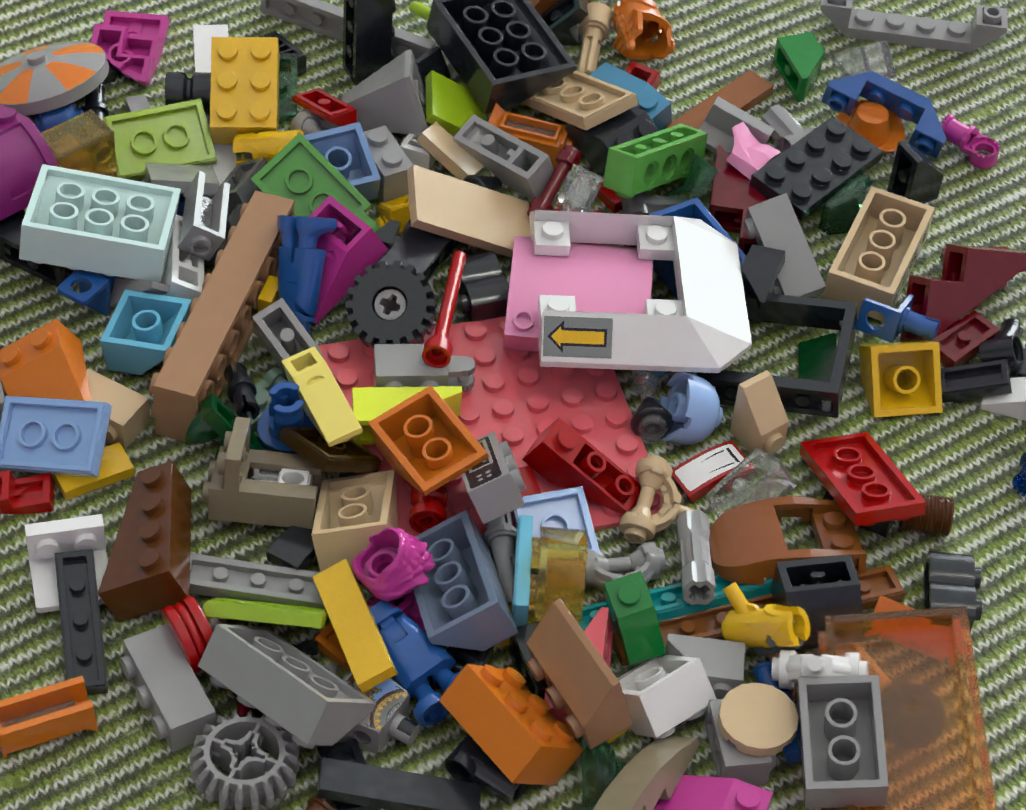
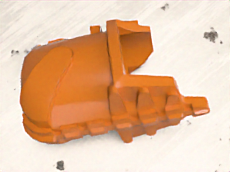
(637, 24)

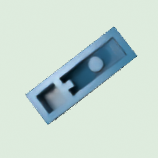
(648, 97)

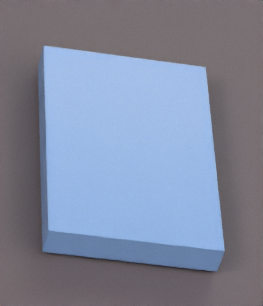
(53, 435)

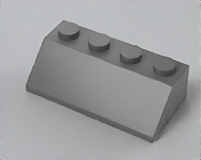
(283, 684)

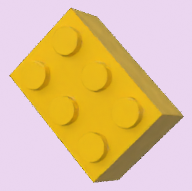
(243, 86)

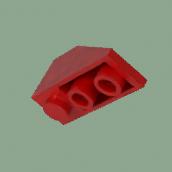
(572, 462)

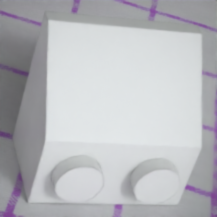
(665, 694)

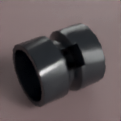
(181, 88)

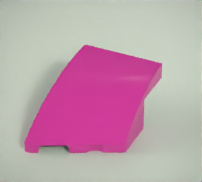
(132, 42)

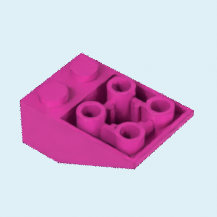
(349, 251)

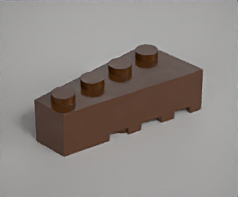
(152, 546)

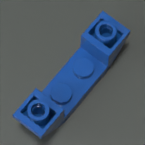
(908, 105)

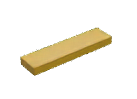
(354, 626)

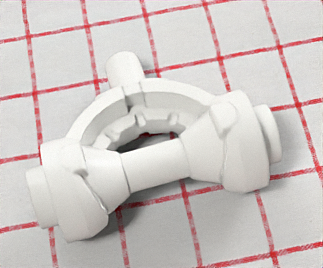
(791, 666)

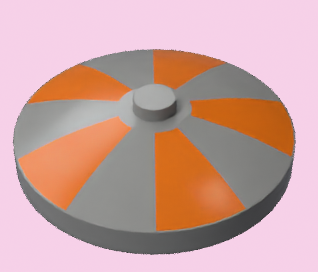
(51, 76)

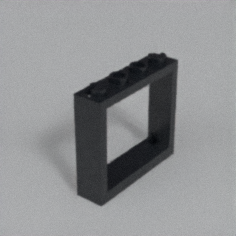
(799, 394)

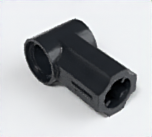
(473, 765)

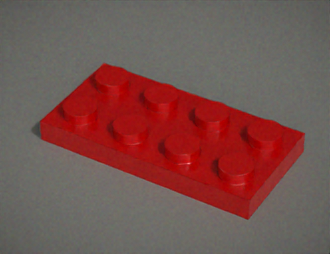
(862, 479)

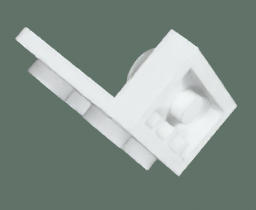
(56, 537)

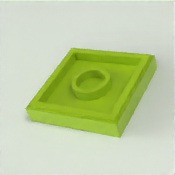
(449, 103)

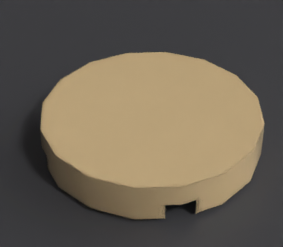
(758, 719)

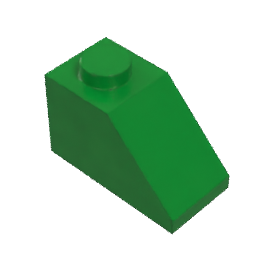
(799, 62)
(634, 618)

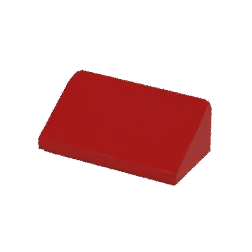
(326, 107)

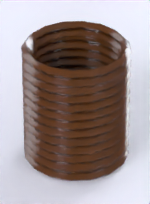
(937, 516)

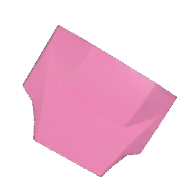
(748, 153)

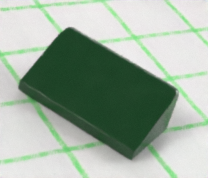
(817, 358)

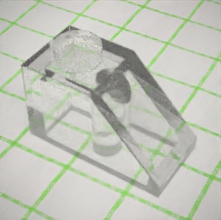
(865, 58)
(579, 190)
(752, 480)

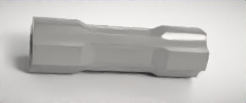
(697, 570)

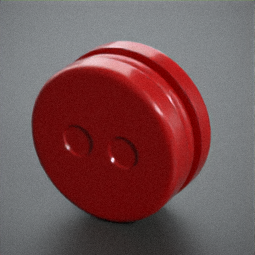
(189, 629)

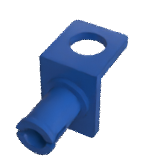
(93, 290)
(897, 321)

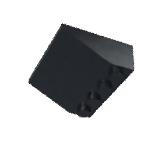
(499, 49)

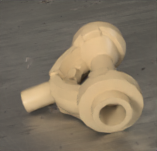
(653, 476)

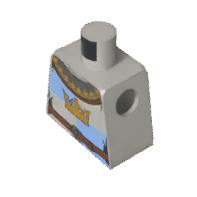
(387, 718)

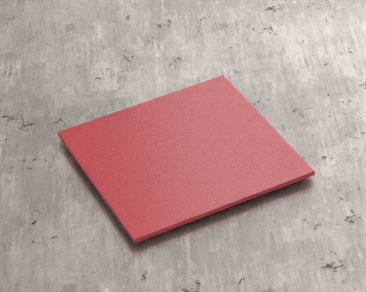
(517, 404)

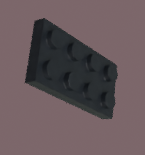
(817, 166)

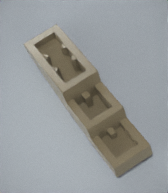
(650, 775)

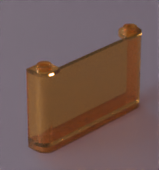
(927, 703)

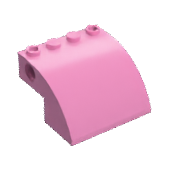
(596, 274)

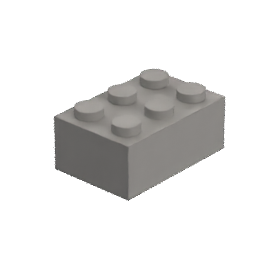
(842, 741)

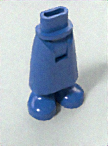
(301, 263)
(415, 661)

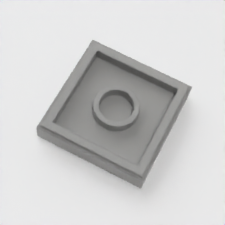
(181, 176)

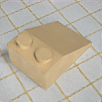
(350, 513)

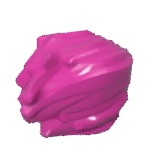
(393, 564)

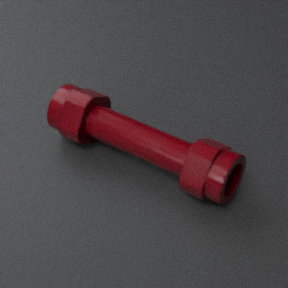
(565, 161)

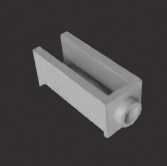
(204, 219)

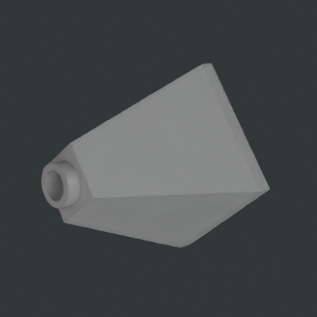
(391, 97)

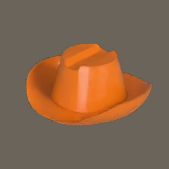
(875, 124)

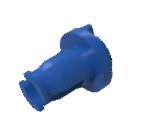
(283, 411)

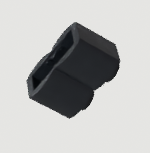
(483, 288)
(952, 582)

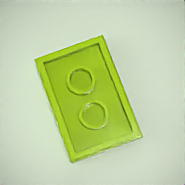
(161, 135)
(266, 612)

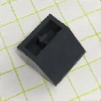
(820, 587)

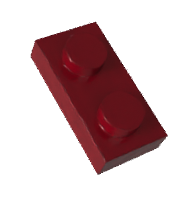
(964, 338)

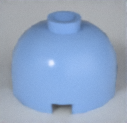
(693, 407)

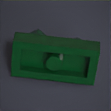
(213, 423)

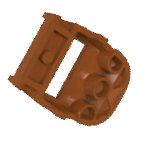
(750, 539)

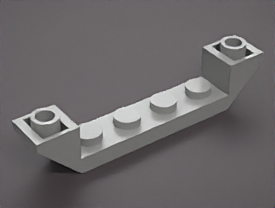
(986, 26)

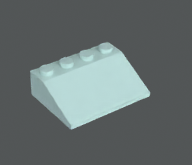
(99, 224)

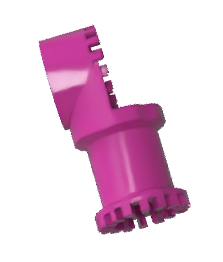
(971, 141)

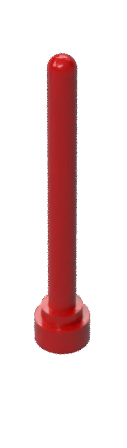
(438, 349)

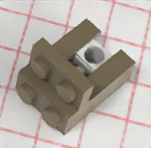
(260, 484)

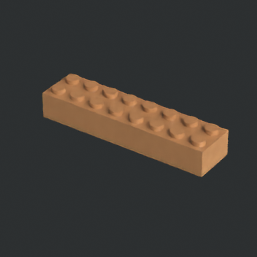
(220, 317)

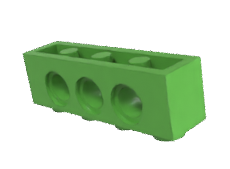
(652, 160)

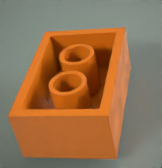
(511, 724)

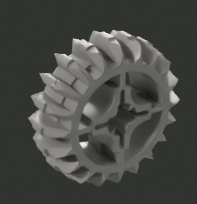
(252, 774)

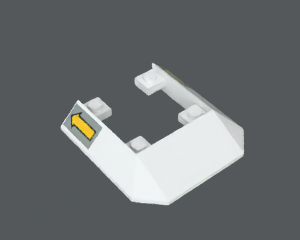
(691, 334)

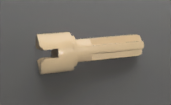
(594, 30)

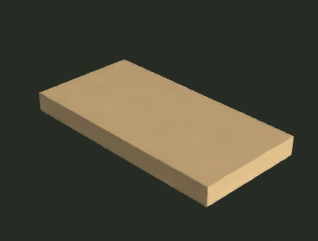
(582, 100)
(465, 211)

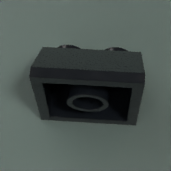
(615, 131)

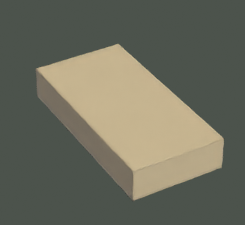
(448, 153)

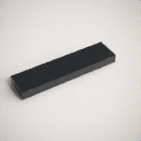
(81, 619)
(393, 788)

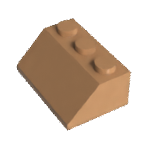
(577, 677)

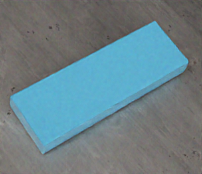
(522, 570)

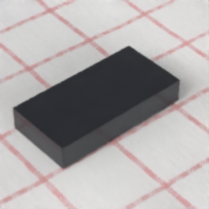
(975, 380)

